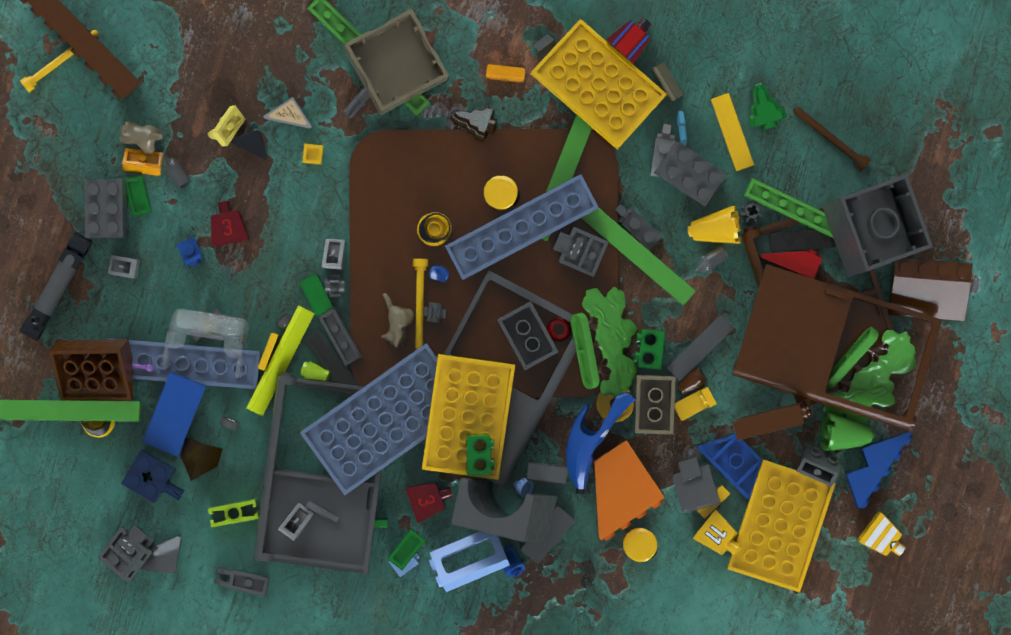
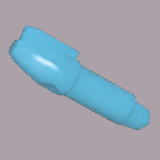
(681, 127)

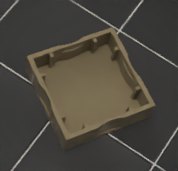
(395, 62)

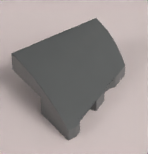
(164, 556)

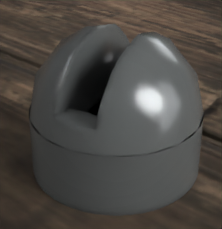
(284, 321)

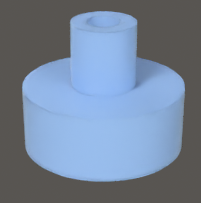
(523, 487)

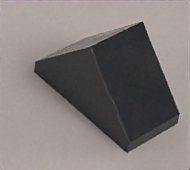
(253, 143)

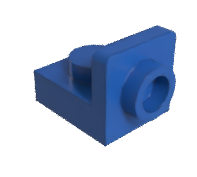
(190, 252)
(516, 566)

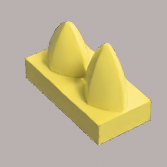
(227, 126)

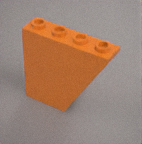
(622, 490)

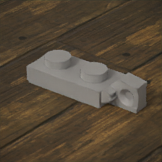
(662, 146)

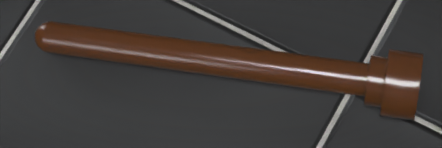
(860, 161)

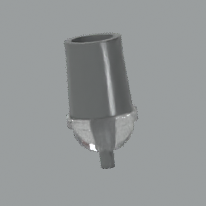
(176, 172)
(711, 260)

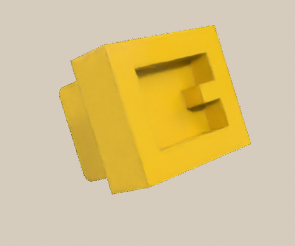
(694, 403)

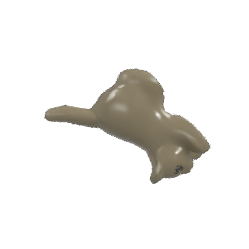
(143, 136)
(399, 319)

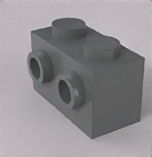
(819, 465)

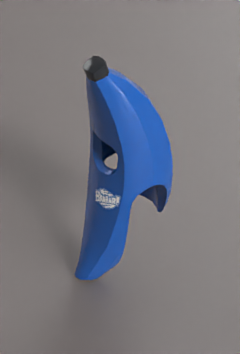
(583, 441)

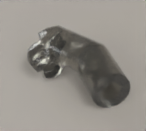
(589, 575)

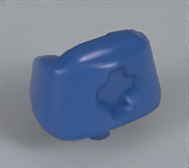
(439, 273)

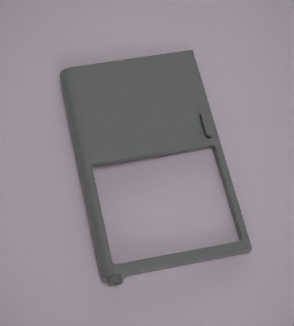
(523, 410)
(322, 541)

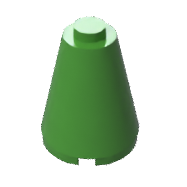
(843, 433)

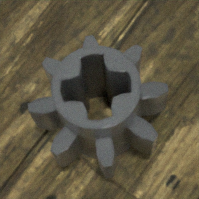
(756, 209)
(334, 285)
(435, 312)

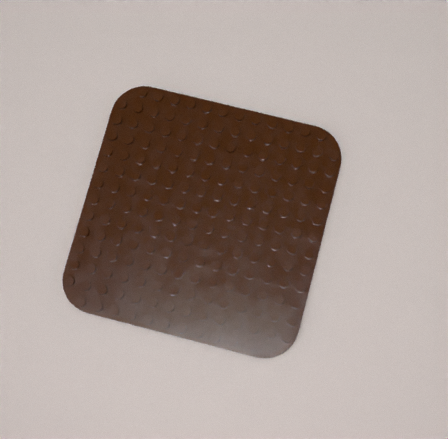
(419, 172)

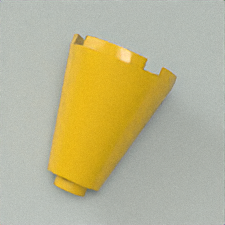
(717, 227)

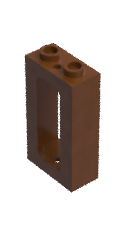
(772, 420)

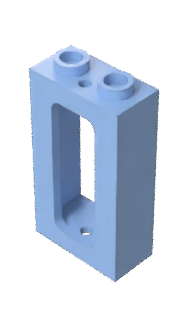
(470, 572)

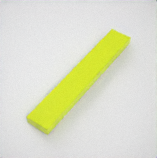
(280, 360)

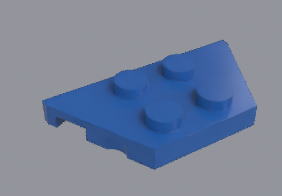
(734, 461)

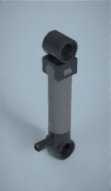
(68, 264)

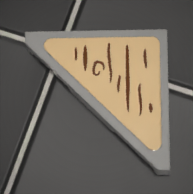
(289, 113)

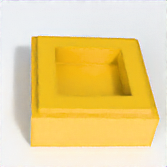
(312, 154)

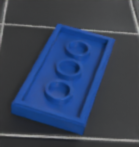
(174, 413)

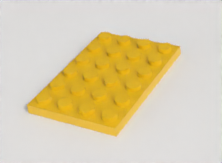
(598, 84)
(467, 399)
(781, 526)

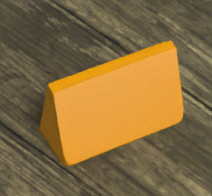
(505, 73)
(142, 163)

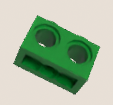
(655, 349)
(474, 454)

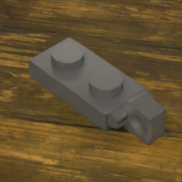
(638, 227)

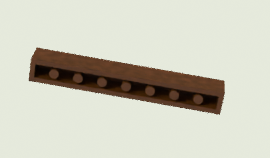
(84, 44)

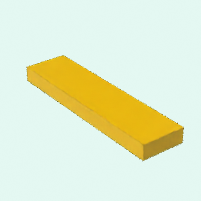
(732, 132)

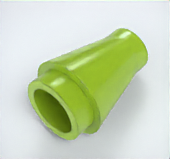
(314, 372)

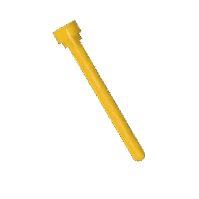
(30, 81)
(420, 265)

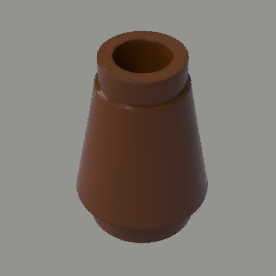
(692, 381)

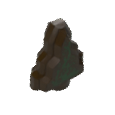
(476, 122)

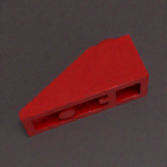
(799, 262)

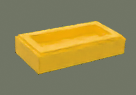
(269, 349)

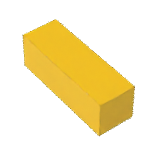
(723, 494)

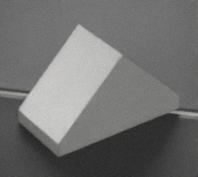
(333, 254)
(124, 267)
(296, 521)

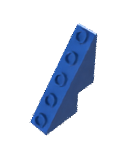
(878, 459)

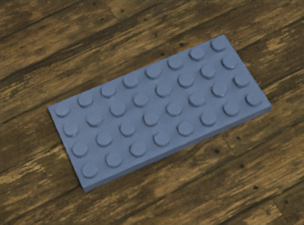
(376, 422)

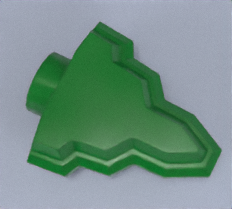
(765, 110)

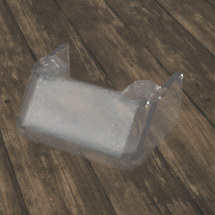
(208, 325)

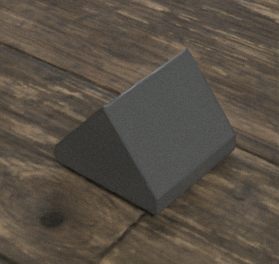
(545, 45)

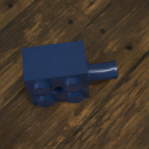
(160, 472)

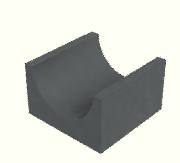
(877, 225)
(479, 511)

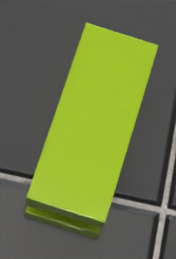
(229, 520)

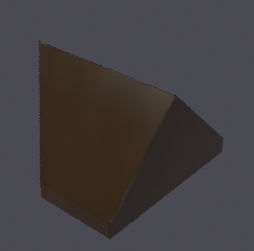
(199, 457)

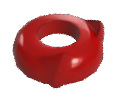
(559, 320)

